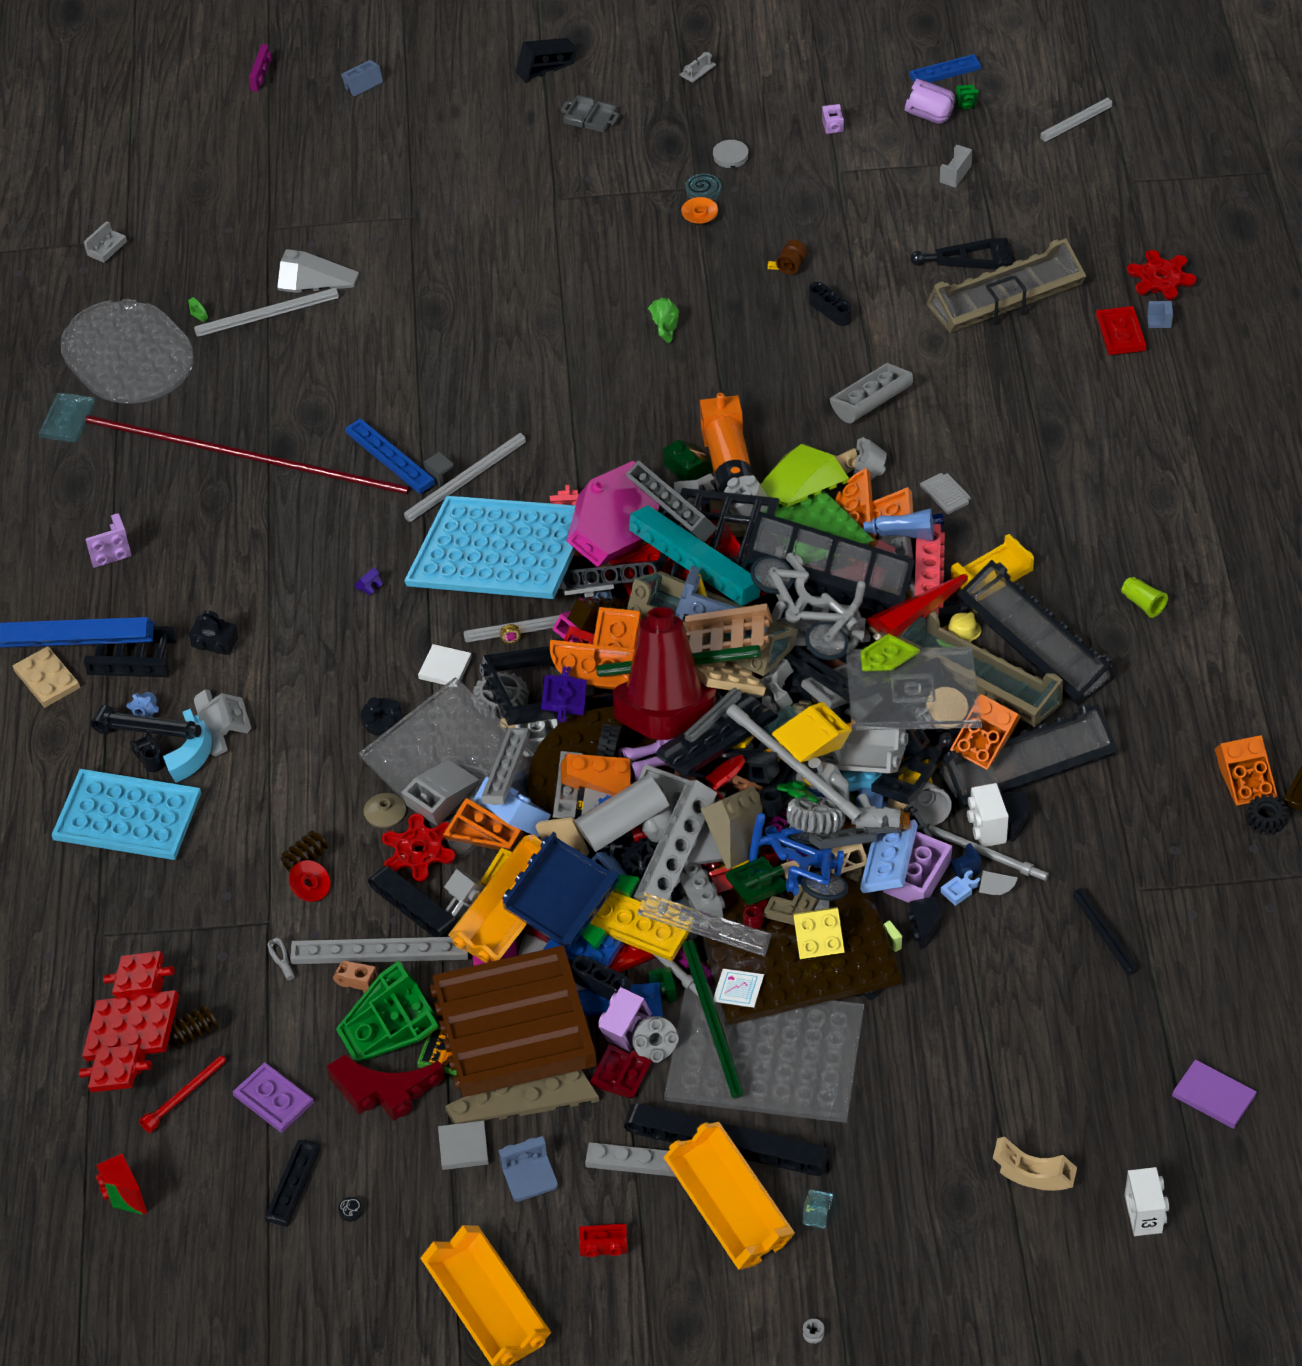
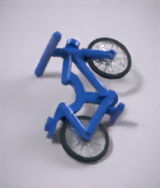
(817, 884)

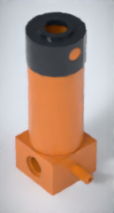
(724, 437)

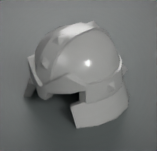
(932, 804)

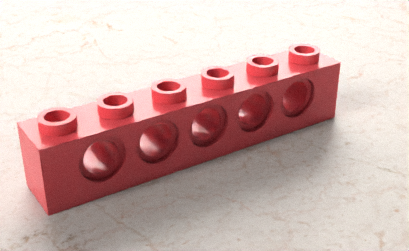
(929, 562)

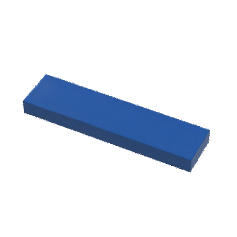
(946, 69)

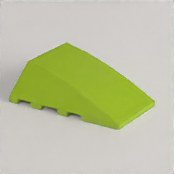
(803, 473)

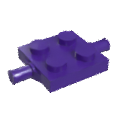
(564, 694)

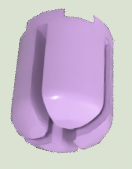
(930, 102)

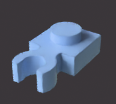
(958, 890)

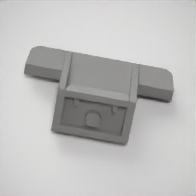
(220, 716)

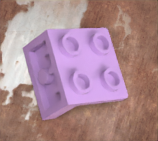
(109, 545)

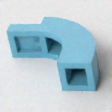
(192, 753)

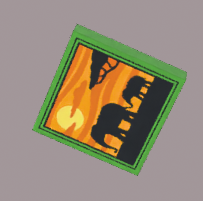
(435, 1050)

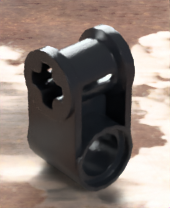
(148, 753)

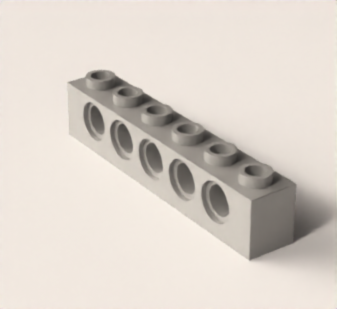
(675, 831)

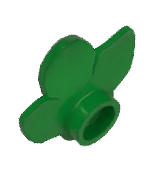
(797, 789)

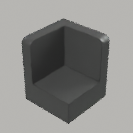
(436, 466)

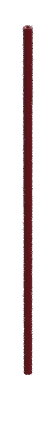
(248, 455)

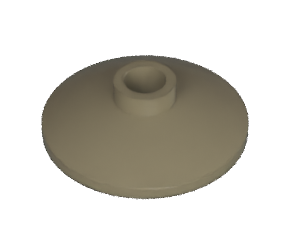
(385, 816)

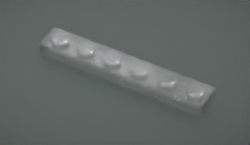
(704, 924)

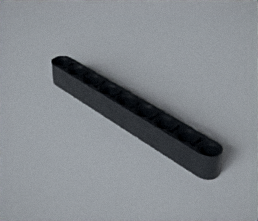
(752, 1144)

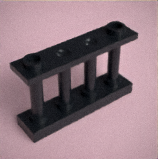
(133, 666)

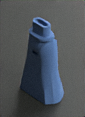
(912, 525)

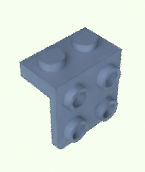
(527, 1169)

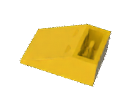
(813, 733)

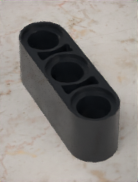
(830, 303)
(598, 977)

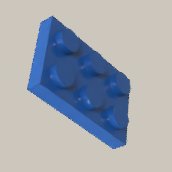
(605, 954)

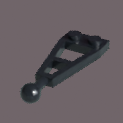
(998, 248)
(903, 792)

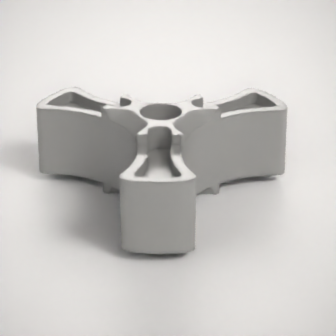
(774, 682)

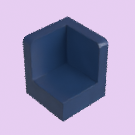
(967, 862)

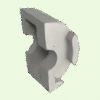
(870, 457)

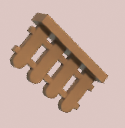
(729, 621)

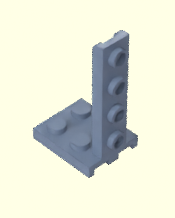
(693, 603)

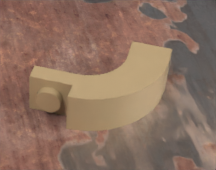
(1034, 1172)

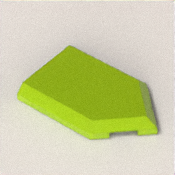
(886, 654)

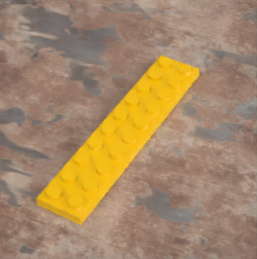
(620, 920)

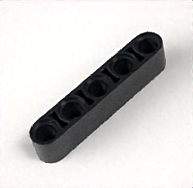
(603, 573)
(412, 902)

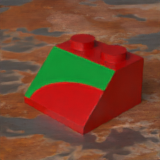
(119, 1185)

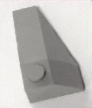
(306, 271)

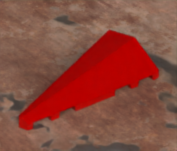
(899, 617)

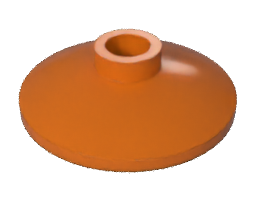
(699, 210)

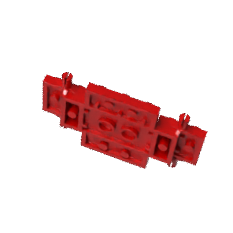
(130, 1024)

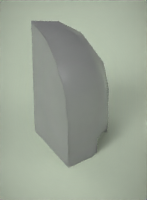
(996, 883)

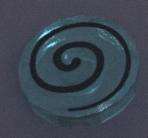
(704, 186)

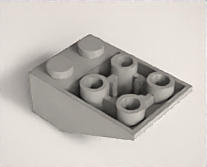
(439, 791)

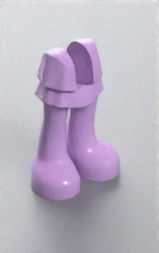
(640, 752)

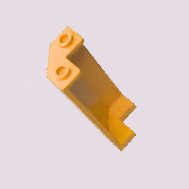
(486, 926)
(728, 1195)
(486, 1296)

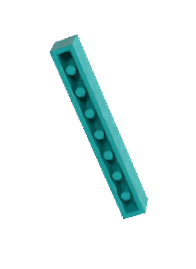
(690, 550)

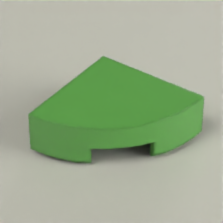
(197, 310)

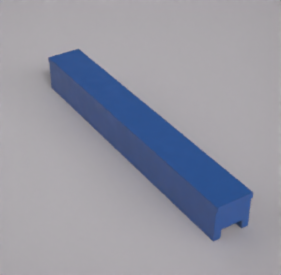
(76, 632)

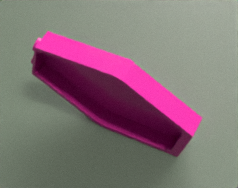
(603, 516)

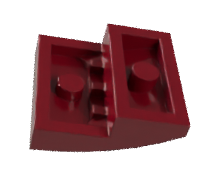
(620, 1072)

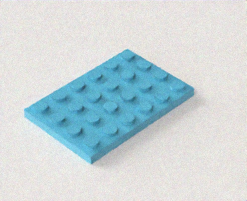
(126, 814)

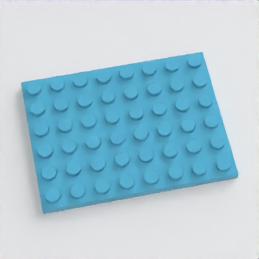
(495, 548)

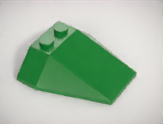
(387, 1016)

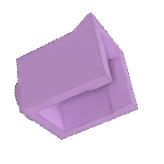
(834, 123)

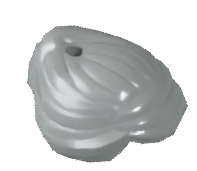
(656, 824)

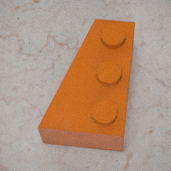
(596, 772)
(482, 828)

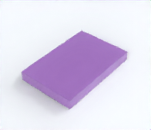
(1214, 1094)
(273, 1097)

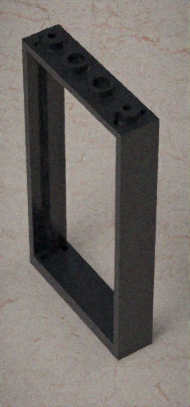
(523, 659)

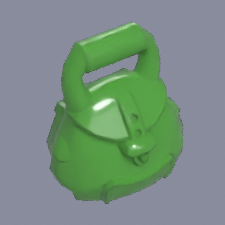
(665, 316)

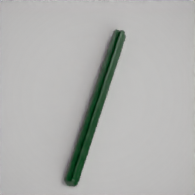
(700, 658)
(713, 1019)

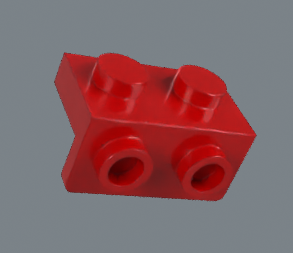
(603, 1240)

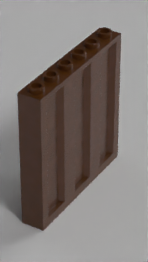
(512, 1021)

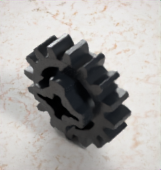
(638, 856)

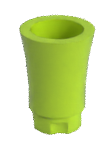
(1146, 597)

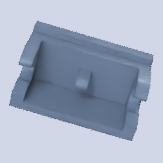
(362, 77)

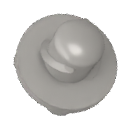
(655, 1038)

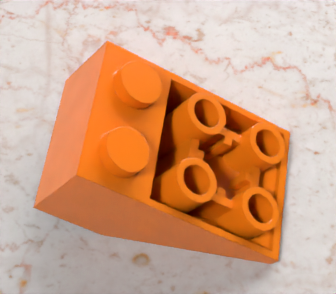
(985, 743)
(1246, 769)

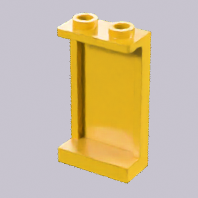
(1010, 554)

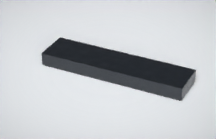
(292, 1183)

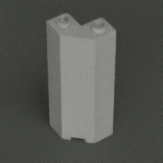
(873, 751)

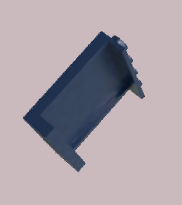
(560, 891)

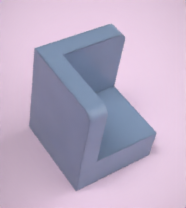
(1159, 314)

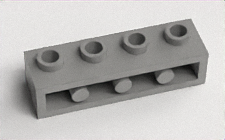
(699, 891)

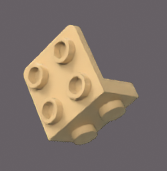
(565, 831)

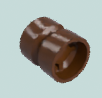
(791, 257)

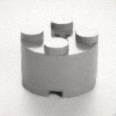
(745, 485)

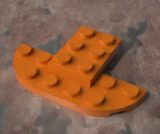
(858, 503)
(612, 643)

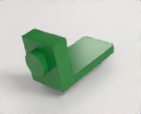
(966, 96)

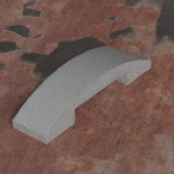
(565, 795)

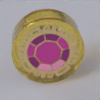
(510, 634)

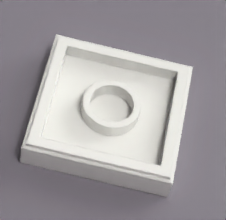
(444, 664)

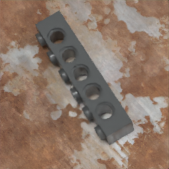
(671, 501)

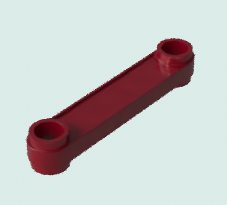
(754, 914)

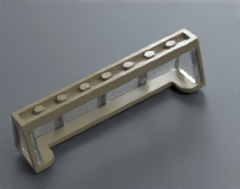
(1041, 275)

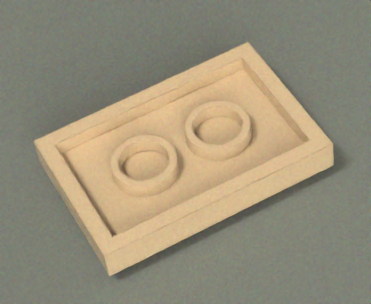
(46, 676)

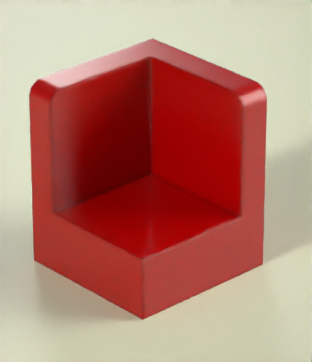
(719, 878)

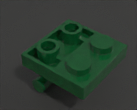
(757, 880)

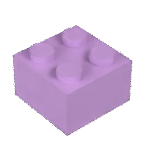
(622, 1017)

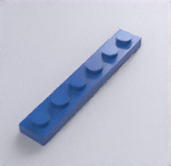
(390, 456)

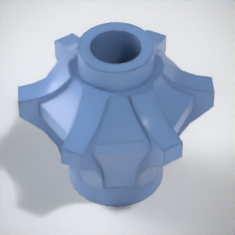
(143, 704)

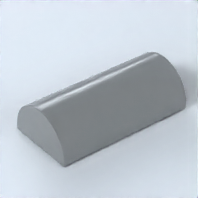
(870, 392)
(621, 812)

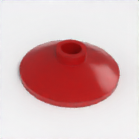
(316, 877)

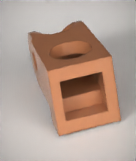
(355, 975)

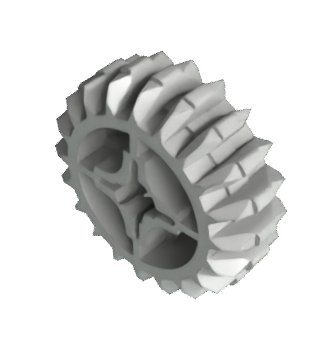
(514, 687)
(815, 817)

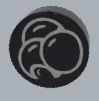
(350, 1209)

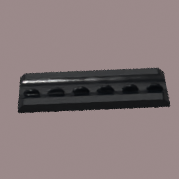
(716, 740)

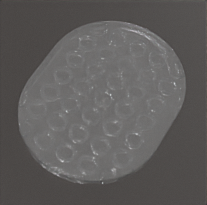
(126, 351)

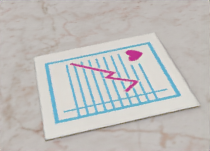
(738, 988)

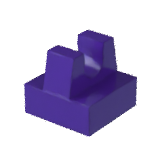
(369, 578)

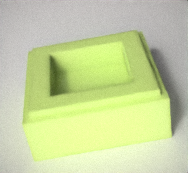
(893, 936)

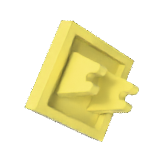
(818, 933)

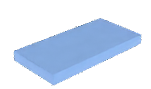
(888, 860)

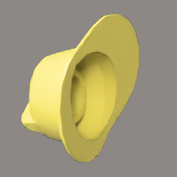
(964, 626)

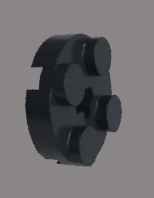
(378, 707)

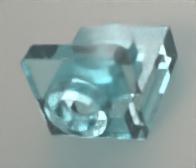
(817, 1208)

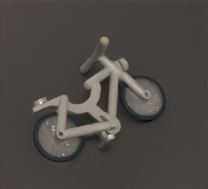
(822, 638)

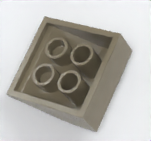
(733, 823)

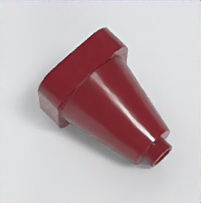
(663, 681)

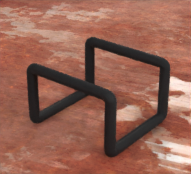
(1022, 311)

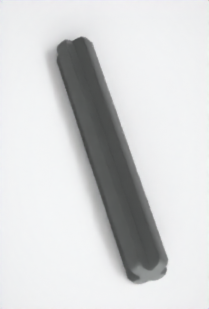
(712, 715)

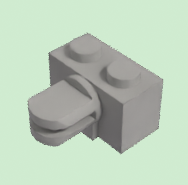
(465, 890)

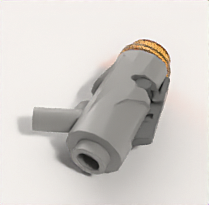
(881, 819)

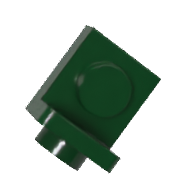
(666, 982)

